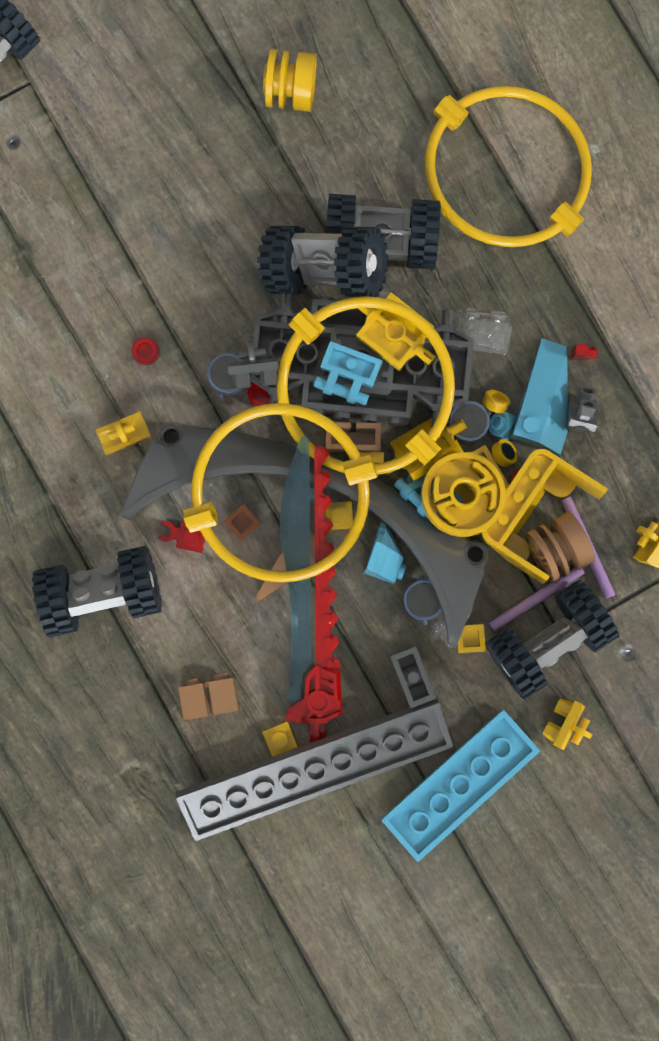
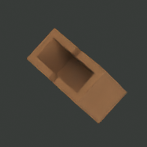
(366, 438)
(195, 698)

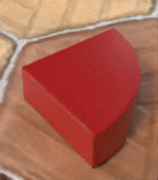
(582, 352)

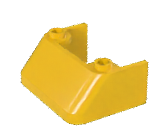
(539, 474)

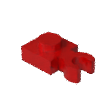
(185, 540)

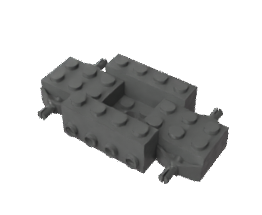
(393, 389)

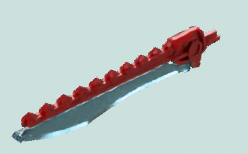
(323, 680)

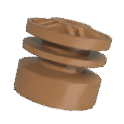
(565, 544)

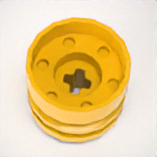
(290, 80)

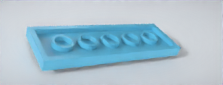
(460, 785)

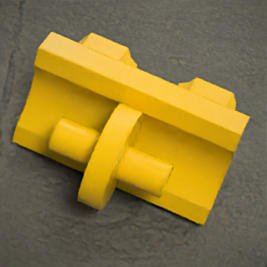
(123, 433)
(649, 545)
(561, 735)

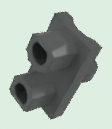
(240, 370)
(582, 411)

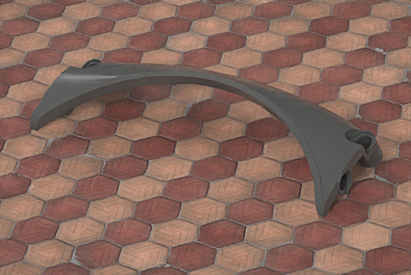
(440, 554)

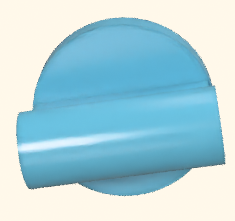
(502, 425)

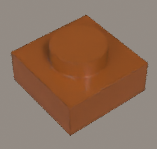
(242, 522)

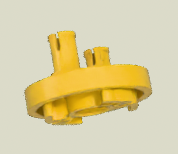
(469, 517)

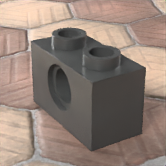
(412, 676)

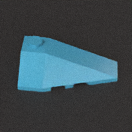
(544, 404)
(385, 557)

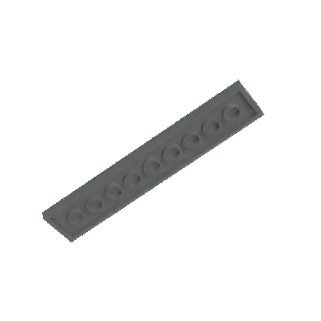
(314, 769)

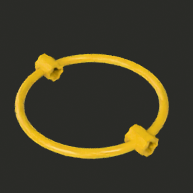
(453, 113)
(308, 328)
(204, 516)

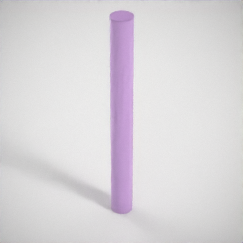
(596, 566)
(534, 599)

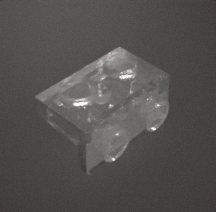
(489, 331)

